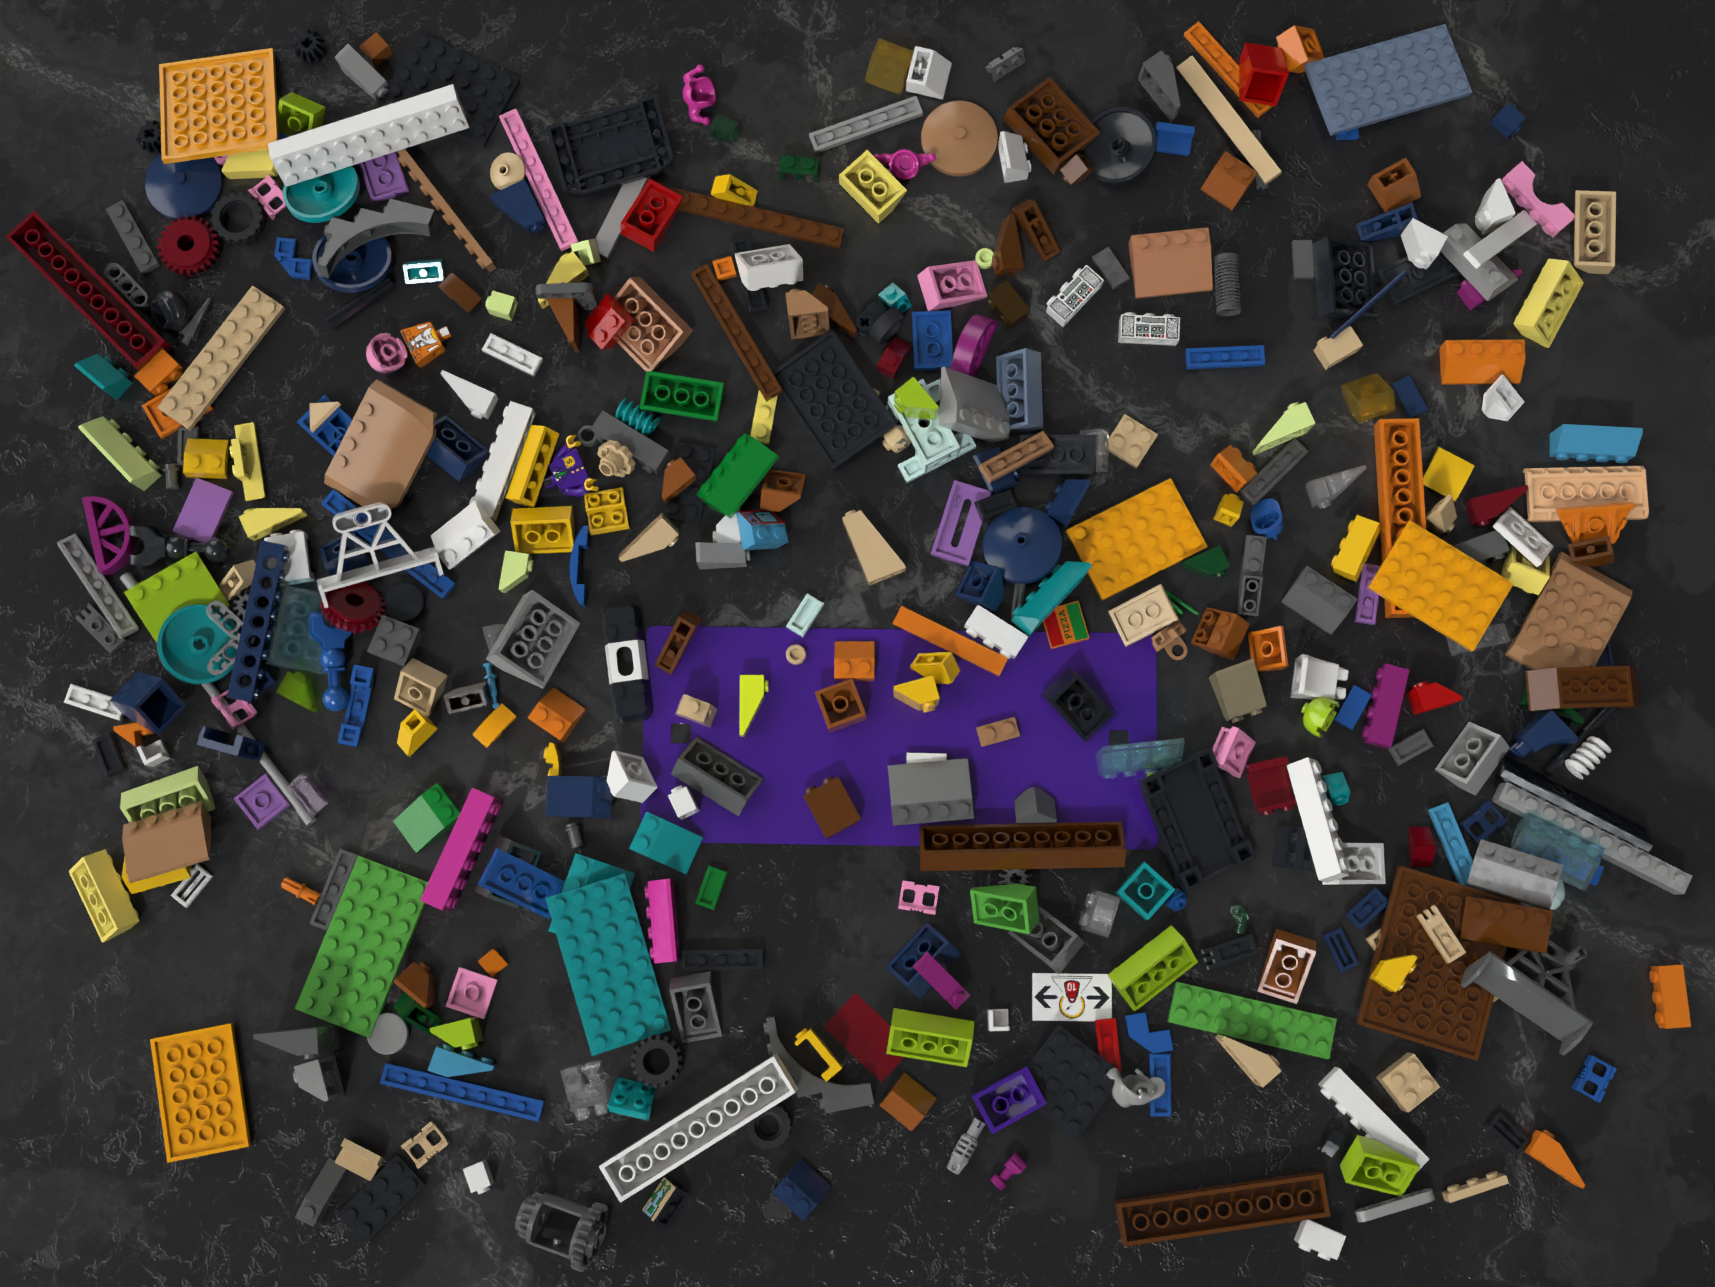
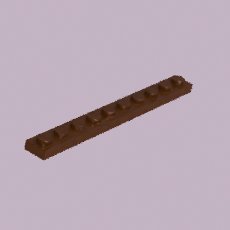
(760, 219)

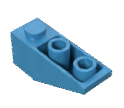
(454, 1063)

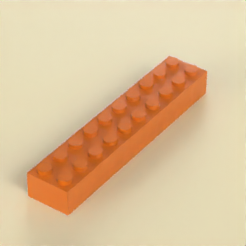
(1398, 485)

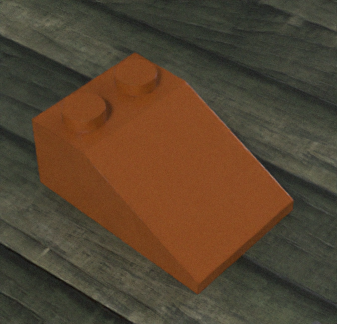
(568, 317)
(1287, 966)

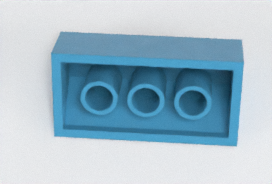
(1595, 442)

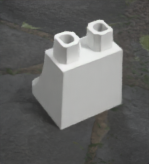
(1317, 679)

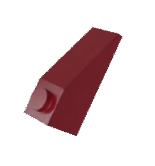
(1487, 507)

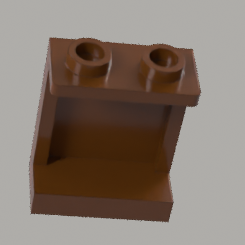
(831, 807)

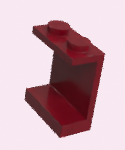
(1270, 785)

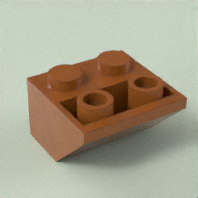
(1395, 186)
(1220, 632)

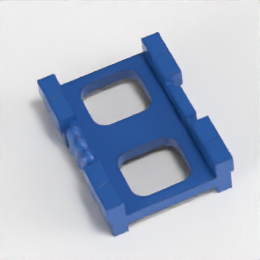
(1587, 1074)

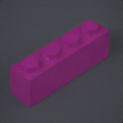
(1386, 706)

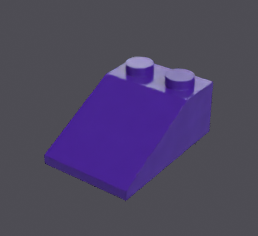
(1008, 1099)

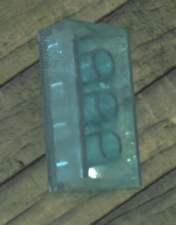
(1558, 845)

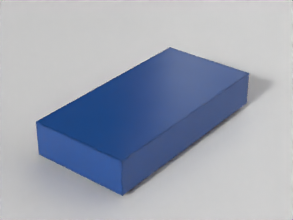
(1352, 707)

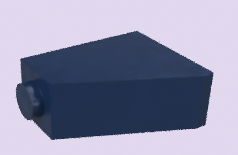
(520, 206)

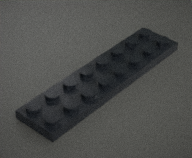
(1578, 804)

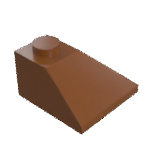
(781, 489)
(418, 983)

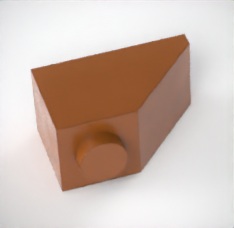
(676, 479)

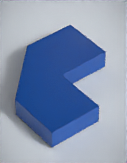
(286, 255)
(1153, 1041)

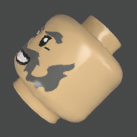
(896, 439)

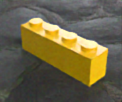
(532, 465)

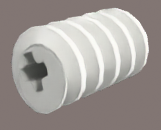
(1586, 755)

